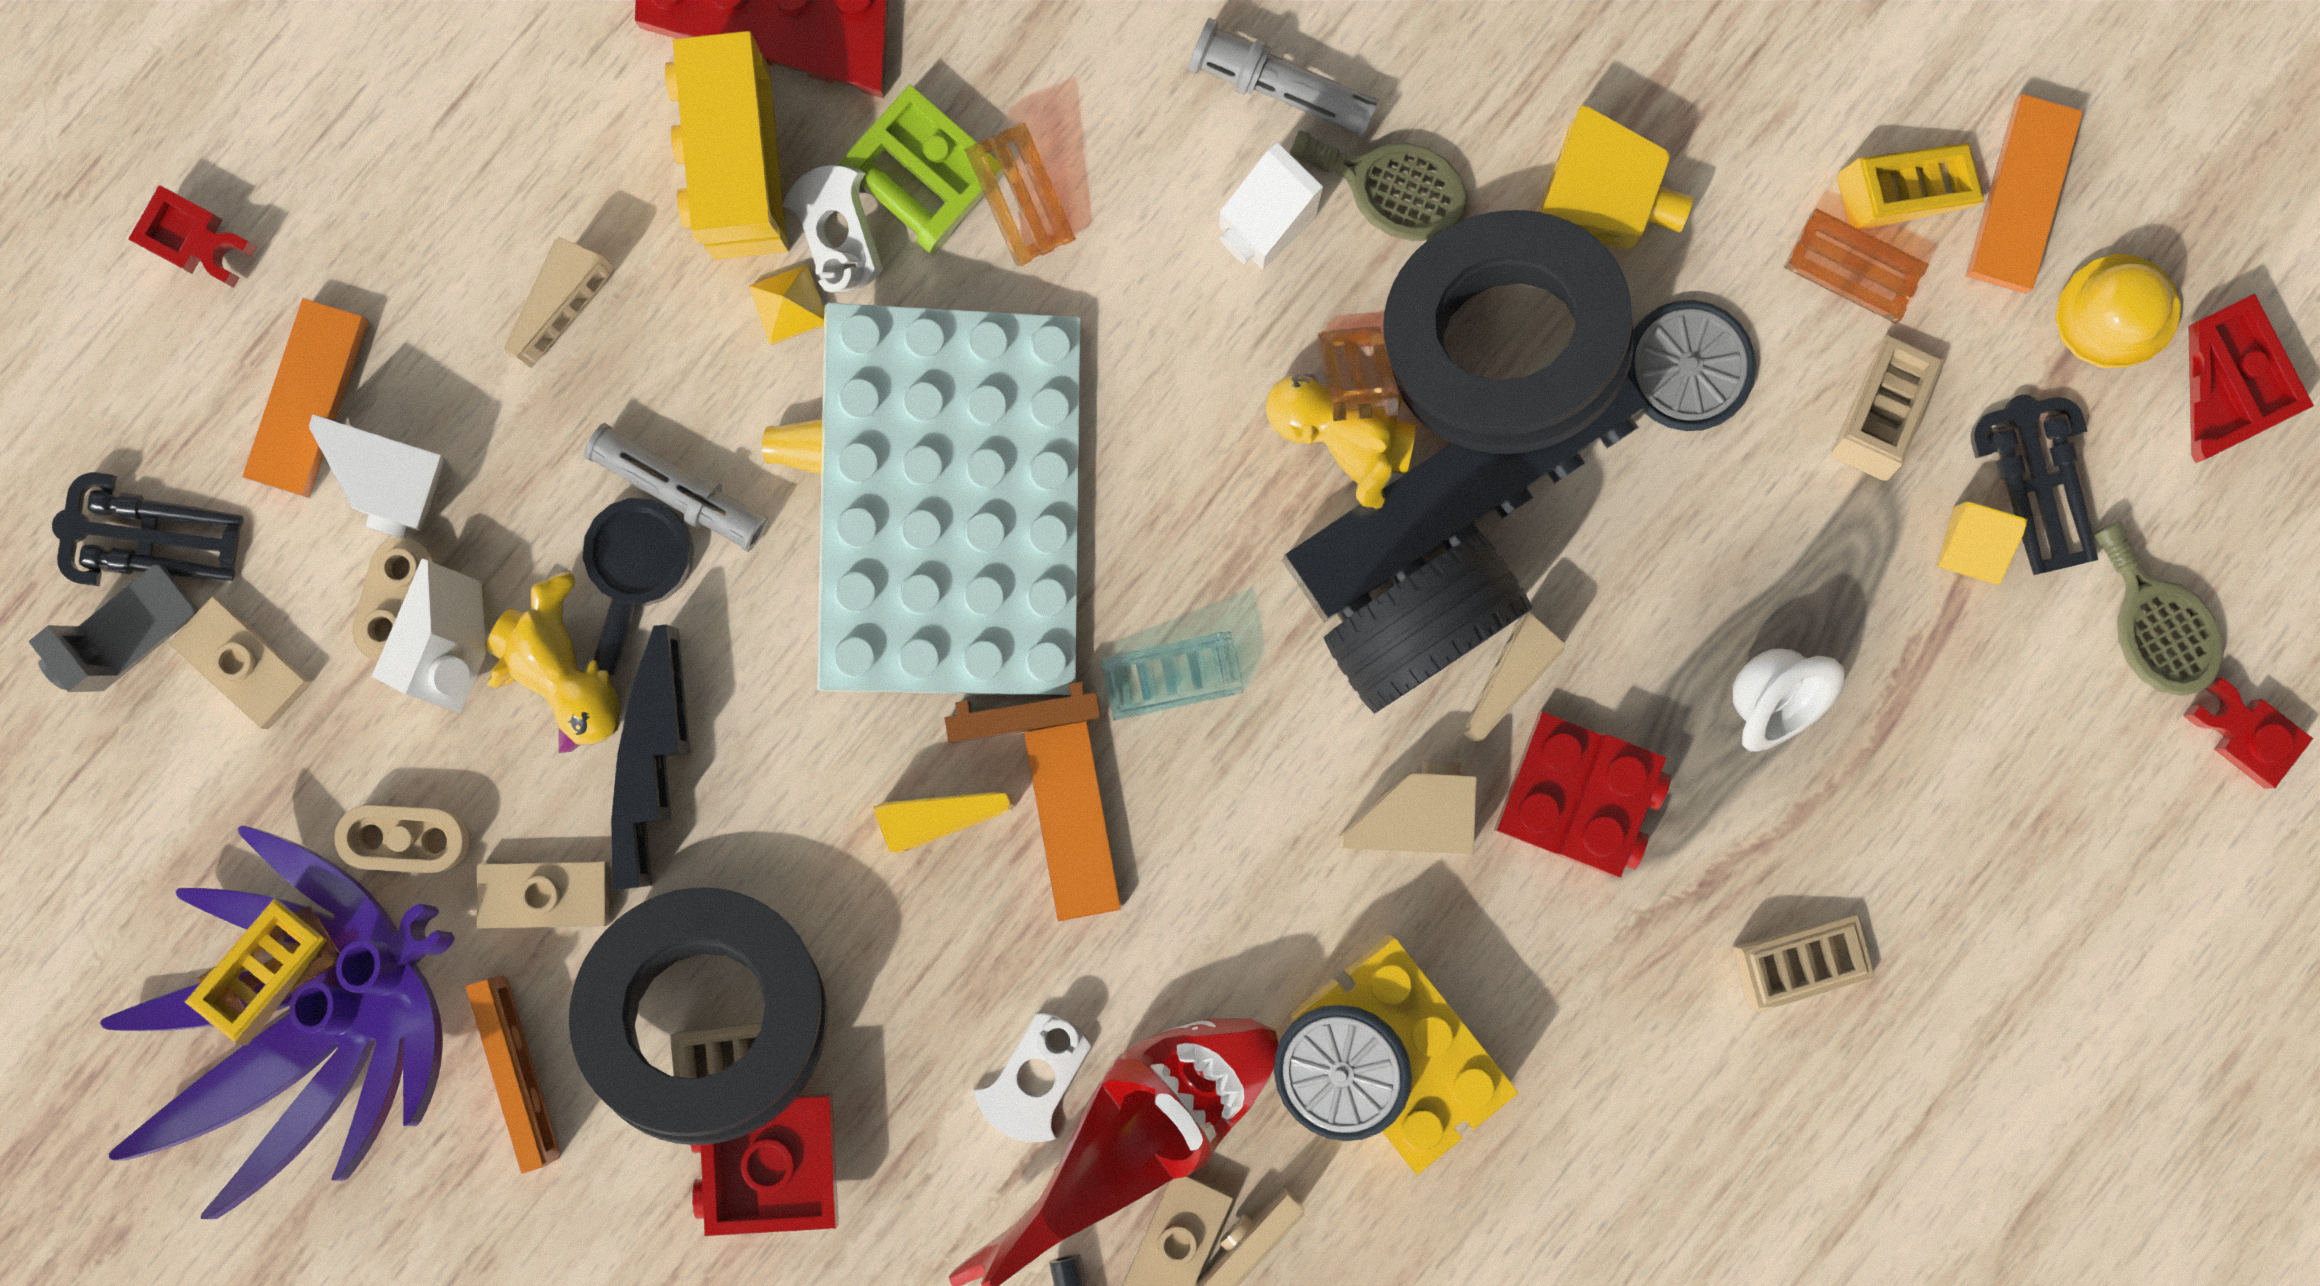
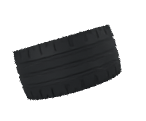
(1427, 622)

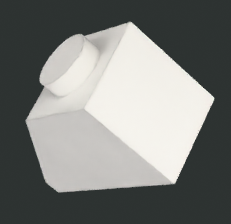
(1269, 208)
(380, 475)
(436, 638)

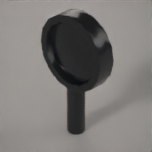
(637, 558)

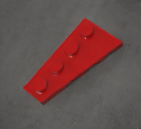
(818, 37)

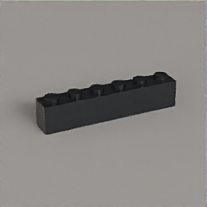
(1436, 508)

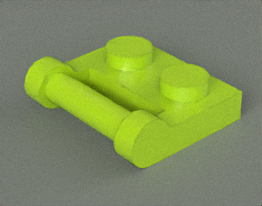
(934, 153)

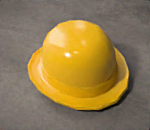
(2118, 311)

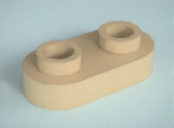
(383, 593)
(404, 839)

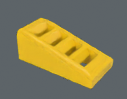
(1870, 193)
(921, 821)
(208, 995)

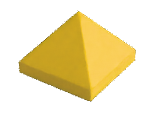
(788, 304)

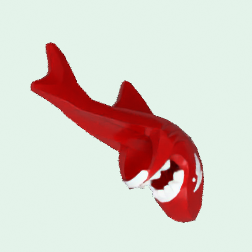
(1143, 1126)

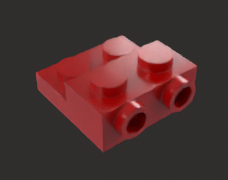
(1583, 796)
(773, 1176)

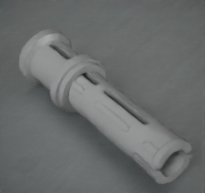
(1254, 68)

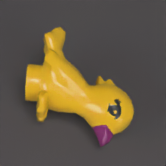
(1362, 447)
(541, 656)

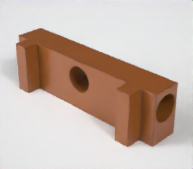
(1023, 717)

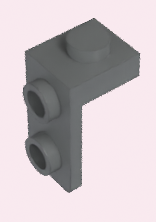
(116, 635)

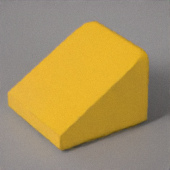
(1980, 542)

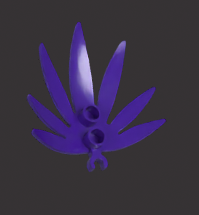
(363, 1000)

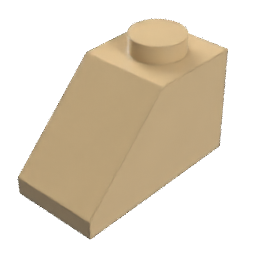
(1420, 814)

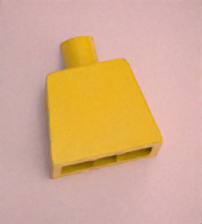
(1612, 182)

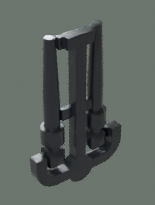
(2023, 413)
(74, 526)

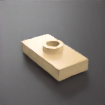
(239, 663)
(543, 895)
(1179, 1234)
(1252, 1240)

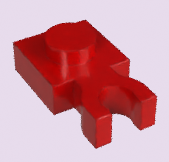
(187, 235)
(2254, 735)

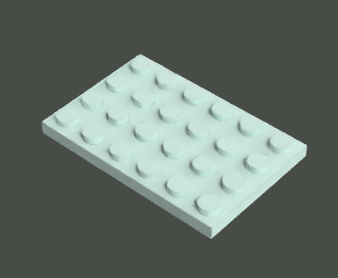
(948, 501)

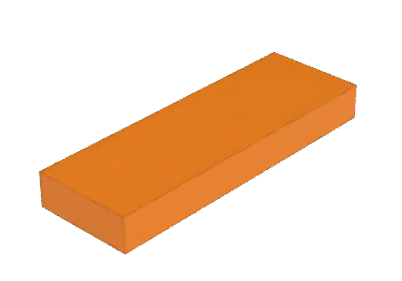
(2024, 193)
(307, 384)
(1072, 821)
(513, 1073)

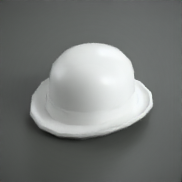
(1784, 695)

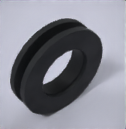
(1503, 251)
(644, 946)

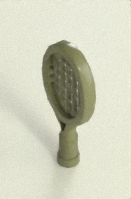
(1330, 159)
(2127, 562)

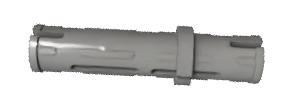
(739, 522)

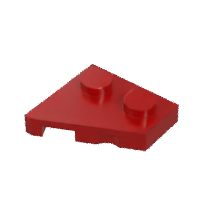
(2238, 379)

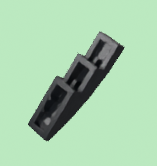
(651, 732)

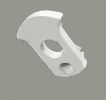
(813, 200)
(1028, 1115)

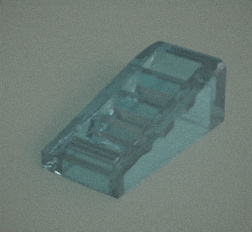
(1225, 664)

